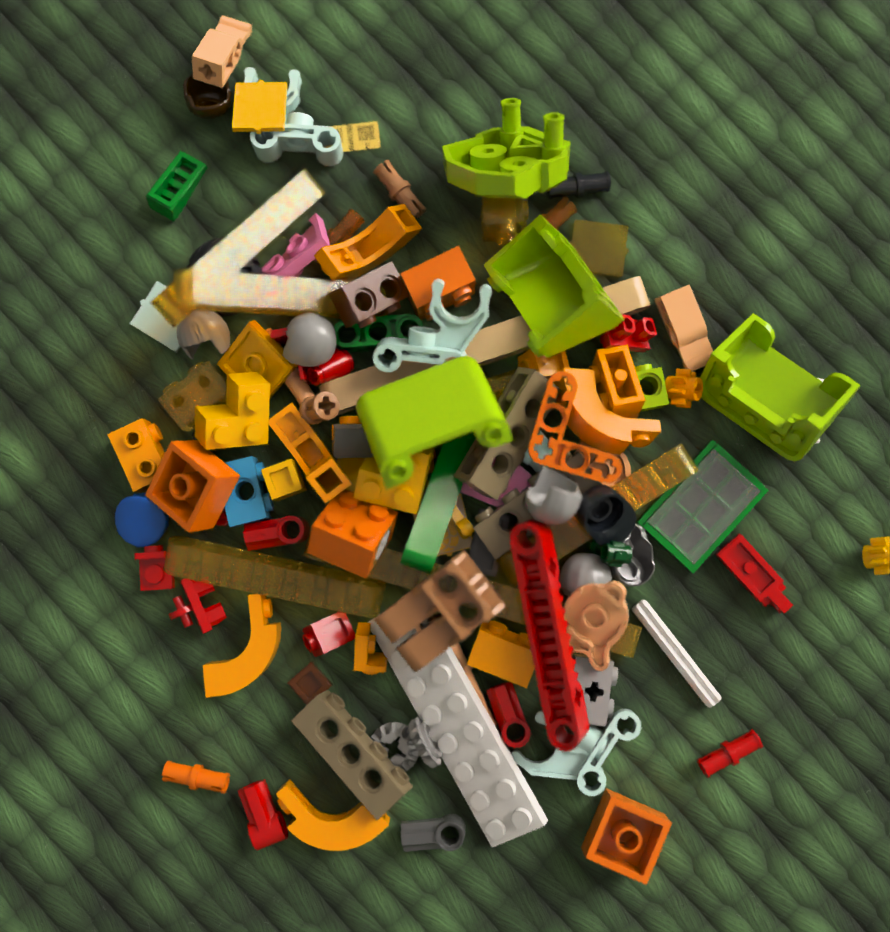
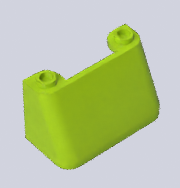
(551, 289)
(770, 392)
(427, 412)

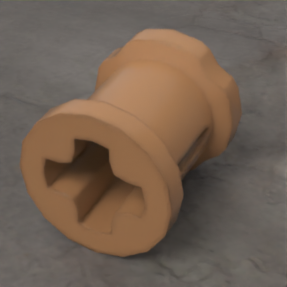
(321, 401)

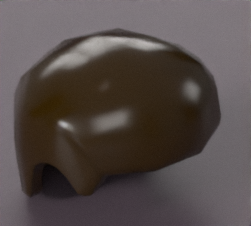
(206, 99)

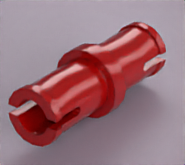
(729, 753)

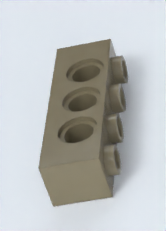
(476, 468)
(488, 527)
(334, 749)

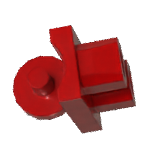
(631, 333)
(205, 617)

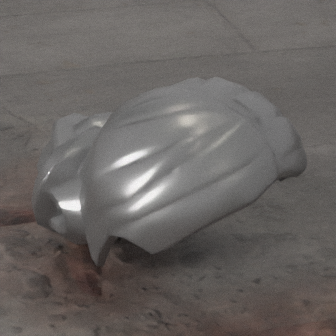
(642, 563)

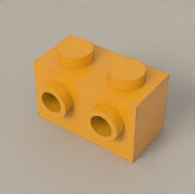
(618, 381)
(138, 452)
(502, 653)

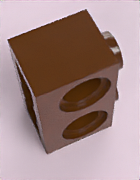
(368, 293)

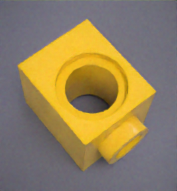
(283, 480)

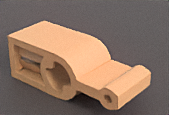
(220, 51)
(685, 326)

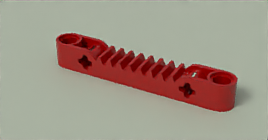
(549, 642)

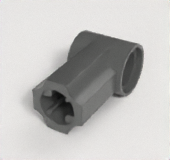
(428, 833)

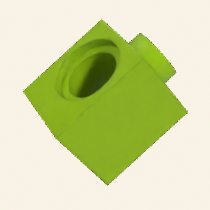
(659, 398)

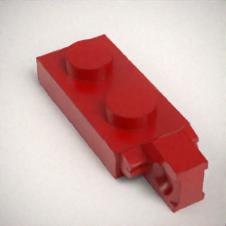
(754, 573)

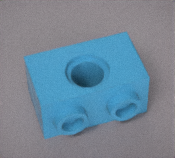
(259, 505)

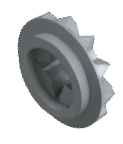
(388, 734)
(423, 743)

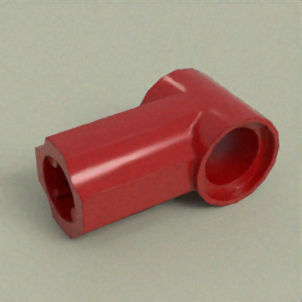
(274, 533)
(508, 711)
(265, 823)

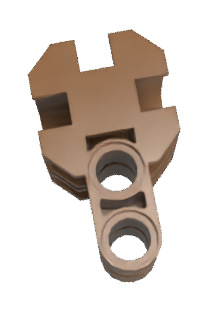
(447, 626)

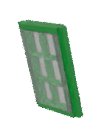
(703, 508)

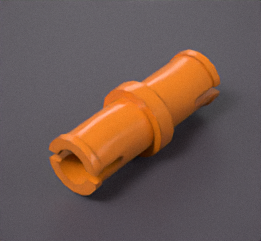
(196, 777)

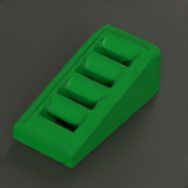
(184, 191)

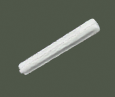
(676, 653)

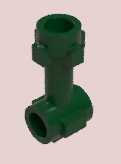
(613, 554)

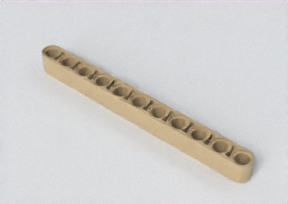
(486, 347)

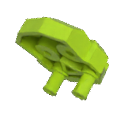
(510, 158)

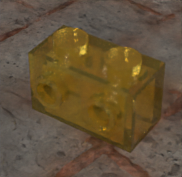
(503, 219)
(200, 388)

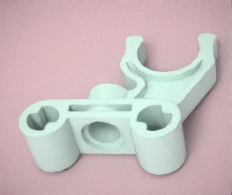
(299, 132)
(434, 345)
(585, 756)

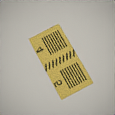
(358, 136)

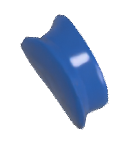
(140, 520)

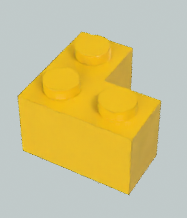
(240, 420)
(402, 497)

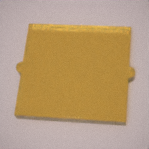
(601, 246)

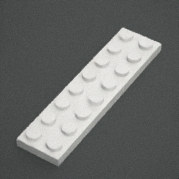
(467, 742)

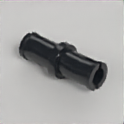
(581, 184)

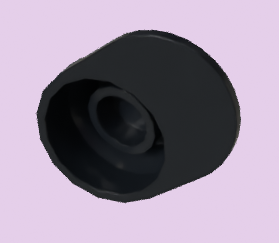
(606, 514)

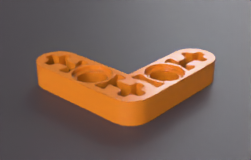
(562, 447)

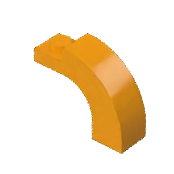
(371, 246)
(599, 425)
(310, 453)
(234, 674)
(327, 830)

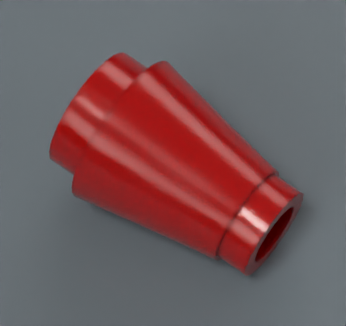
(339, 365)

